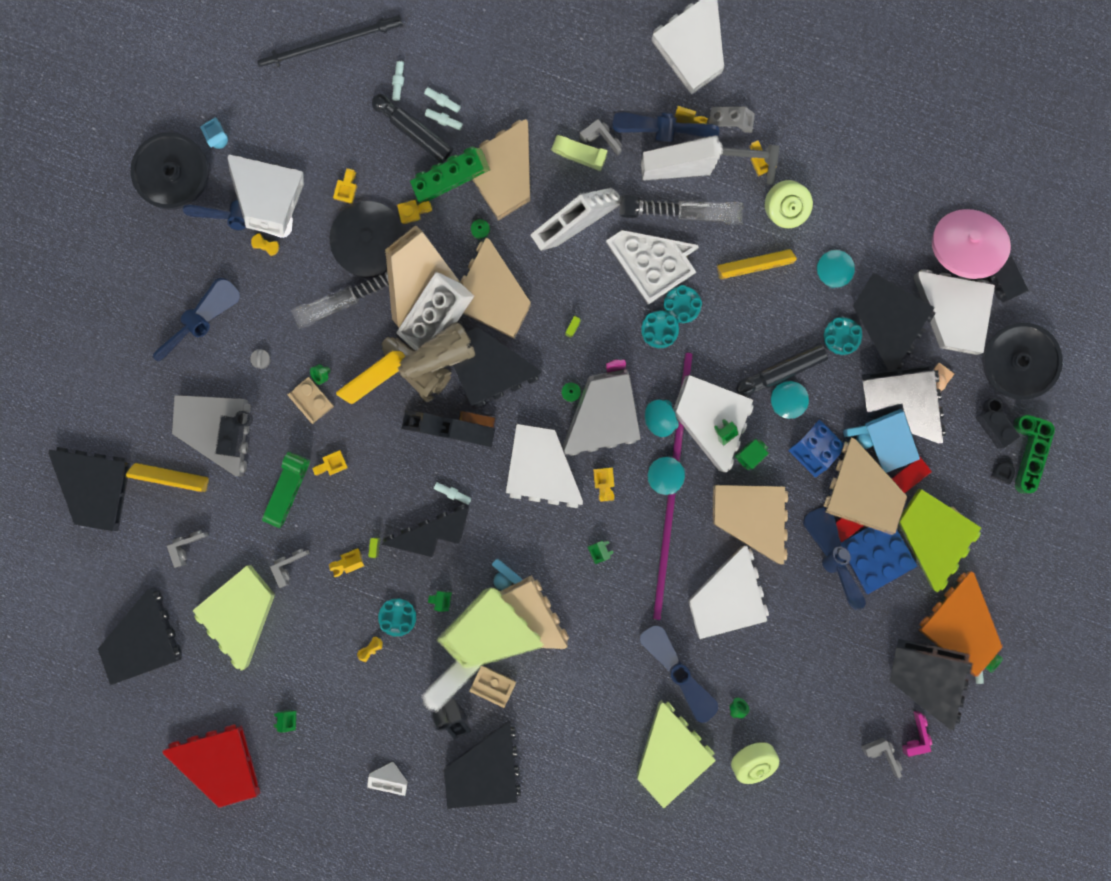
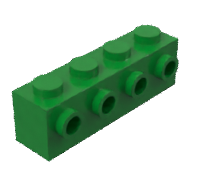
(450, 174)

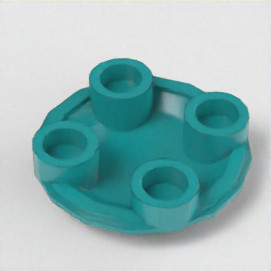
(835, 268)
(683, 304)
(660, 329)
(843, 336)
(789, 399)
(661, 418)
(666, 475)
(397, 617)

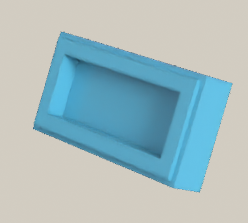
(214, 134)
(862, 436)
(505, 576)

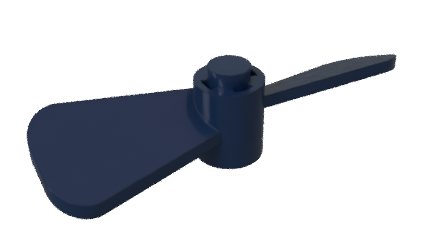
(664, 126)
(234, 216)
(216, 300)
(825, 533)
(699, 700)

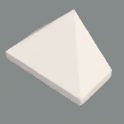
(388, 779)

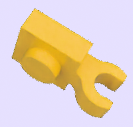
(686, 115)
(758, 163)
(345, 190)
(411, 211)
(332, 463)
(604, 480)
(348, 563)

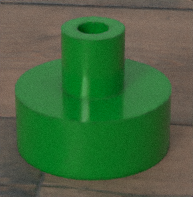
(480, 233)
(319, 374)
(571, 397)
(994, 663)
(739, 708)

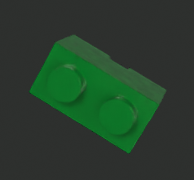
(752, 454)

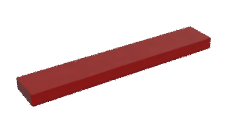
(904, 480)

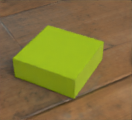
(573, 327)
(374, 547)

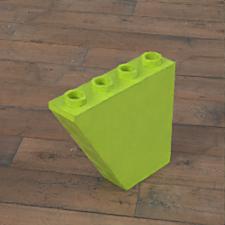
(937, 537)

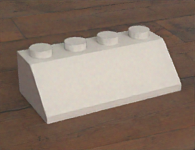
(435, 310)

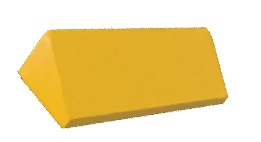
(756, 264)
(371, 377)
(168, 477)

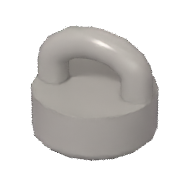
(260, 359)

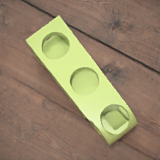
(579, 152)

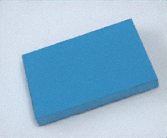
(892, 441)

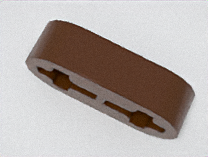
(477, 419)

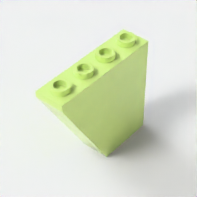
(237, 615)
(488, 632)
(671, 756)

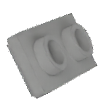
(732, 117)
(591, 133)
(177, 554)
(281, 575)
(875, 749)

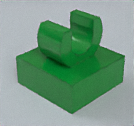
(727, 433)
(599, 552)
(441, 600)
(285, 721)

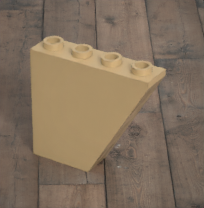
(508, 181)
(410, 268)
(497, 295)
(864, 491)
(754, 517)
(535, 610)

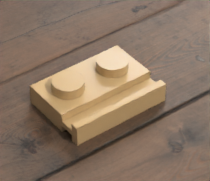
(310, 400)
(493, 686)

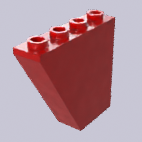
(217, 765)

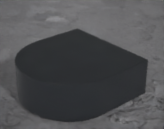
(1004, 472)

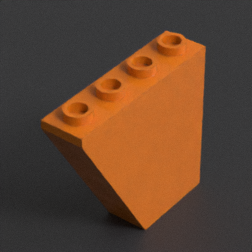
(964, 624)

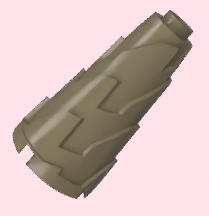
(443, 350)
(426, 383)

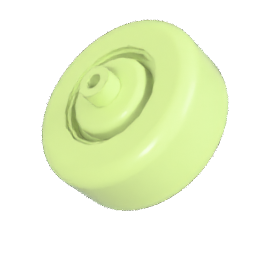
(788, 204)
(755, 763)

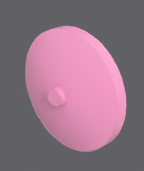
(971, 243)

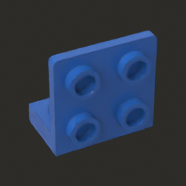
(817, 449)

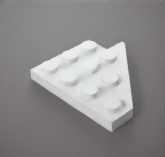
(652, 262)

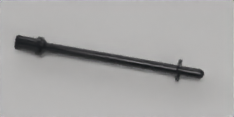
(382, 26)

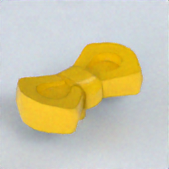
(270, 247)
(364, 654)

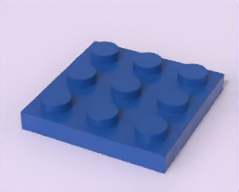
(878, 557)

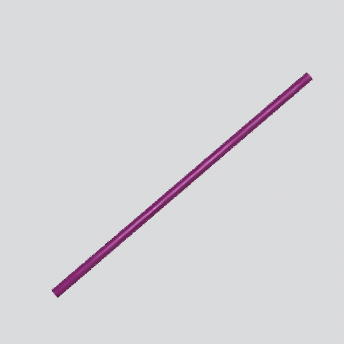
(669, 509)

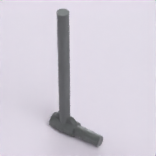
(770, 155)

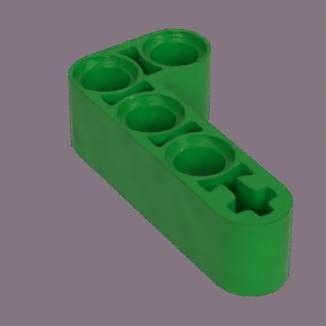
(1030, 454)
(293, 472)

